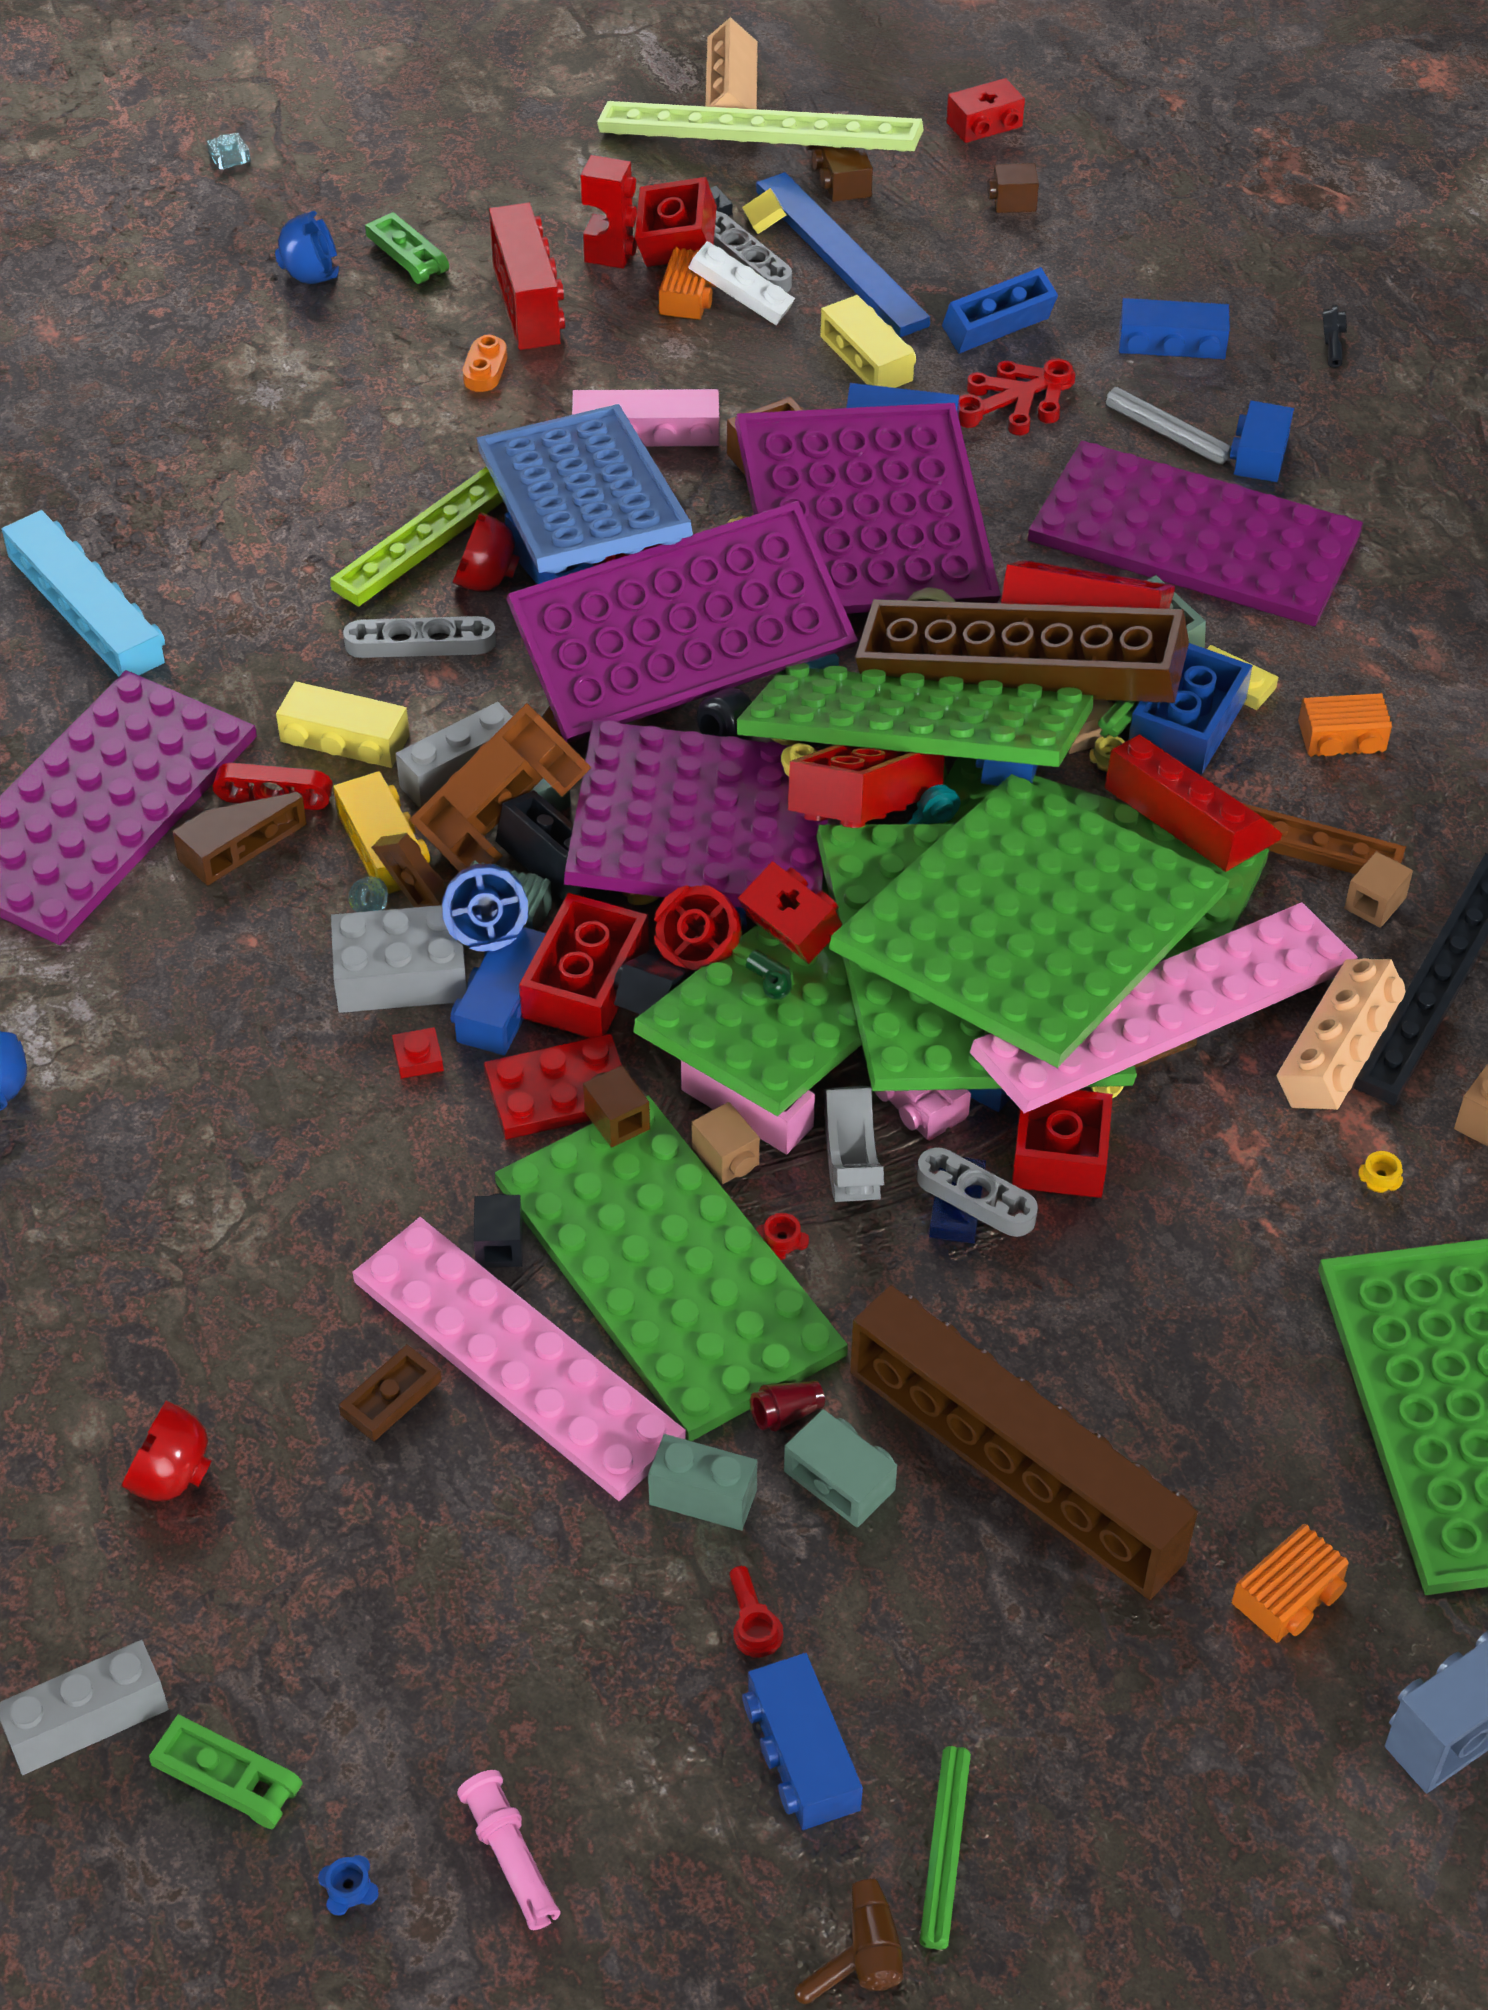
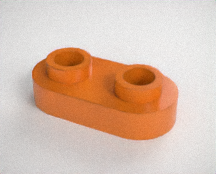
(485, 363)

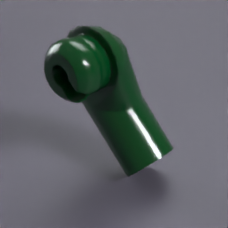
(775, 975)

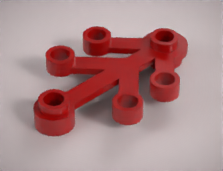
(1054, 377)

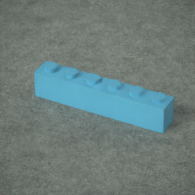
(84, 594)

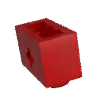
(985, 110)
(791, 911)

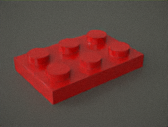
(546, 1085)

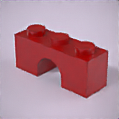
(610, 187)

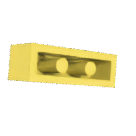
(867, 343)
(343, 724)

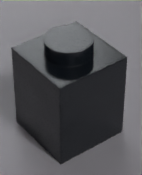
(498, 1230)

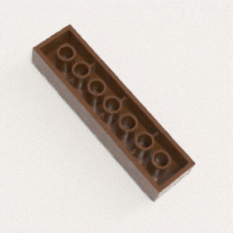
(1088, 648)
(1022, 1441)

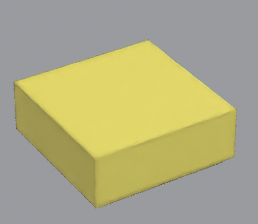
(764, 211)

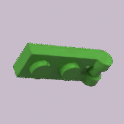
(407, 247)
(224, 1770)

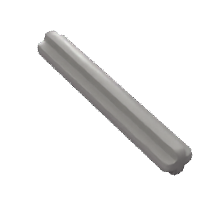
(1168, 425)

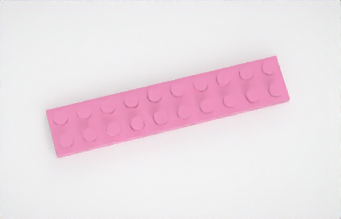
(1179, 1003)

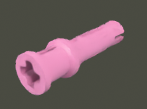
(500, 1828)

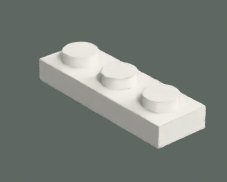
(741, 282)

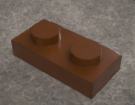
(410, 870)
(390, 1392)

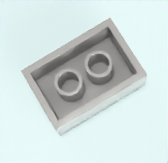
(395, 959)

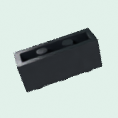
(540, 841)

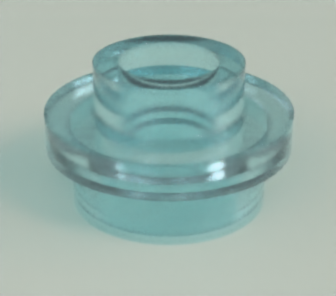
(368, 895)

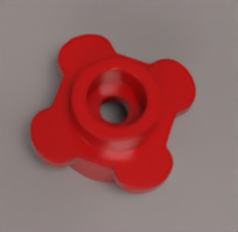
(783, 1225)

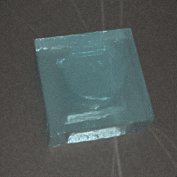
(228, 150)

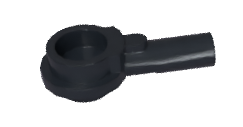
(1334, 324)

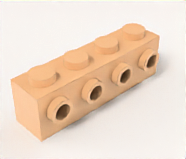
(731, 68)
(1341, 1034)

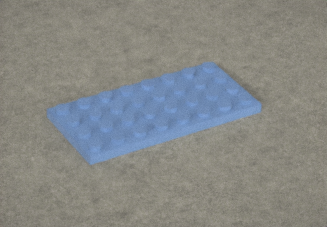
(583, 489)

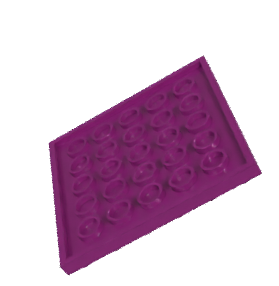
(881, 496)
(685, 812)

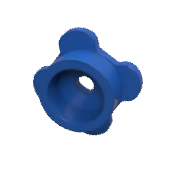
(343, 1870)

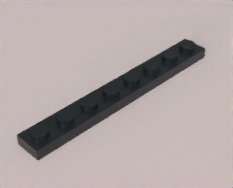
(1429, 994)

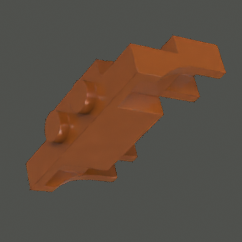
(501, 770)

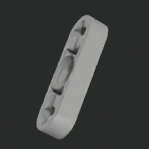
(982, 1209)

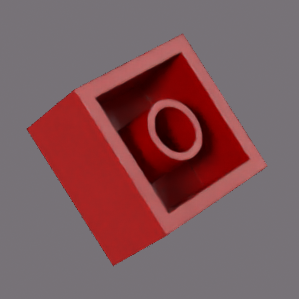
(673, 217)
(1064, 1145)

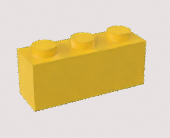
(370, 812)

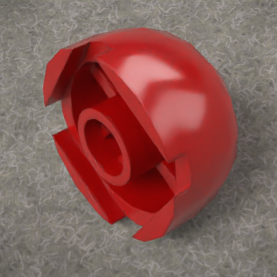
(487, 555)
(697, 927)
(169, 1456)

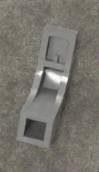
(851, 1144)

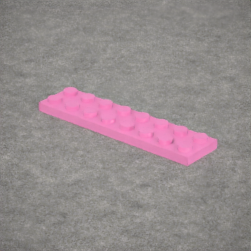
(518, 1356)

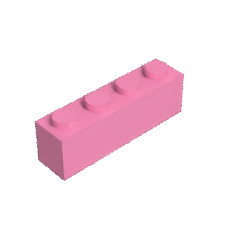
(661, 416)

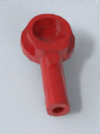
(758, 1629)

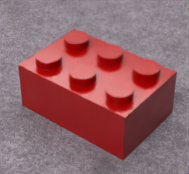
(577, 963)

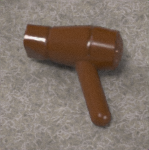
(874, 1951)

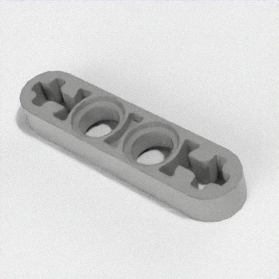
(771, 268)
(419, 641)

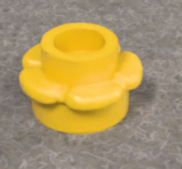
(1384, 1164)

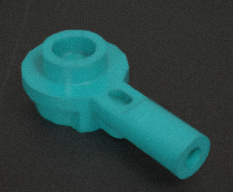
(936, 806)

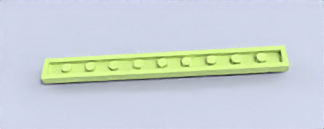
(761, 126)

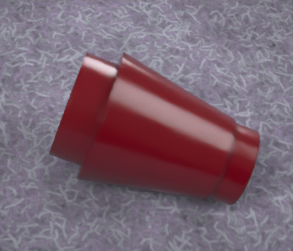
(785, 1403)

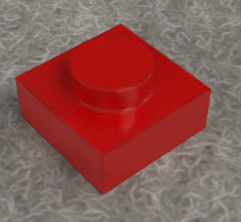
(417, 1053)

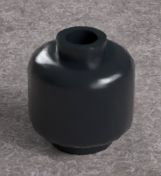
(719, 712)

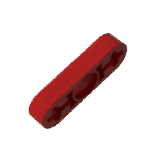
(245, 774)

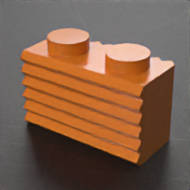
(682, 290)
(1345, 724)
(1291, 1584)

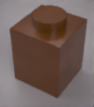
(1014, 188)
(616, 1106)

